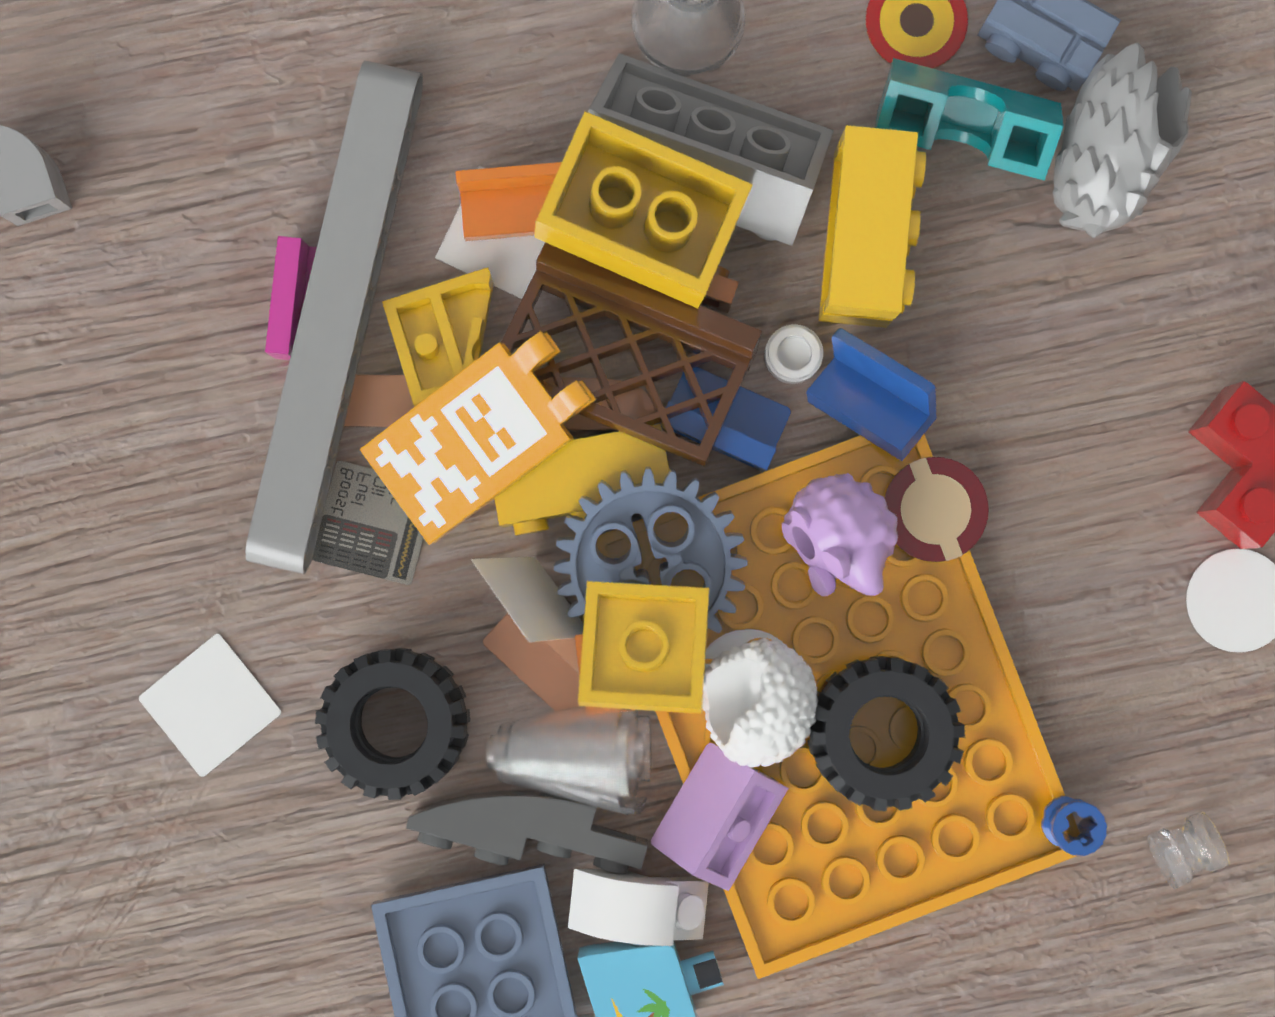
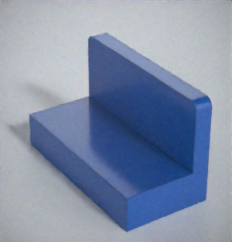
(874, 395)
(749, 429)

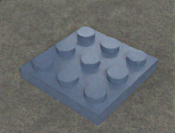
(476, 949)

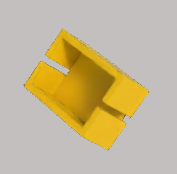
(871, 227)

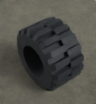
(344, 735)
(935, 743)

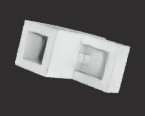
(637, 907)

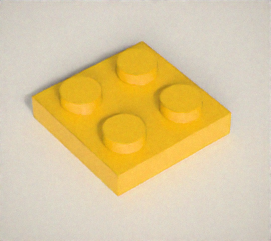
(644, 647)

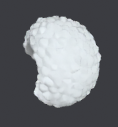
(759, 702)

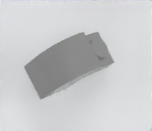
(28, 180)

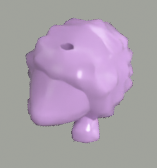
(841, 533)

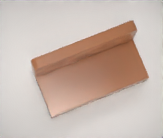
(544, 666)

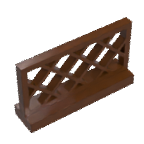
(657, 317)

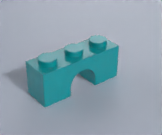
(1008, 126)

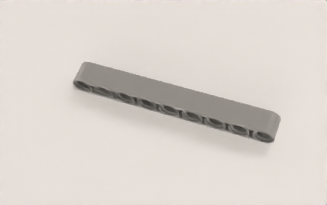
(334, 318)

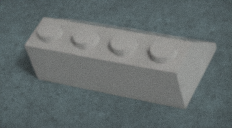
(725, 132)

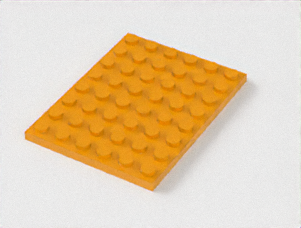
(824, 863)

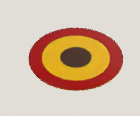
(917, 29)

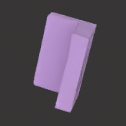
(718, 817)

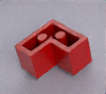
(1242, 434)

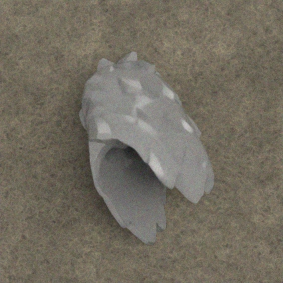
(1119, 141)

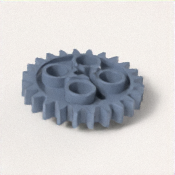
(701, 549)

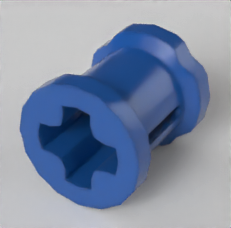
(1092, 827)

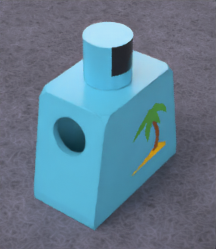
(645, 979)

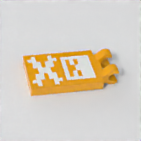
(475, 436)

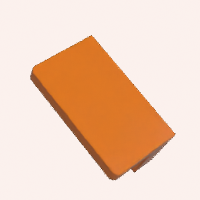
(503, 199)

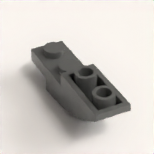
(504, 820)

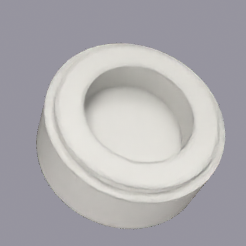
(793, 354)

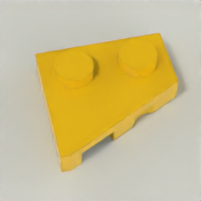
(439, 329)

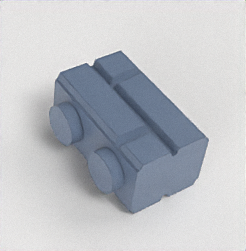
(1051, 35)

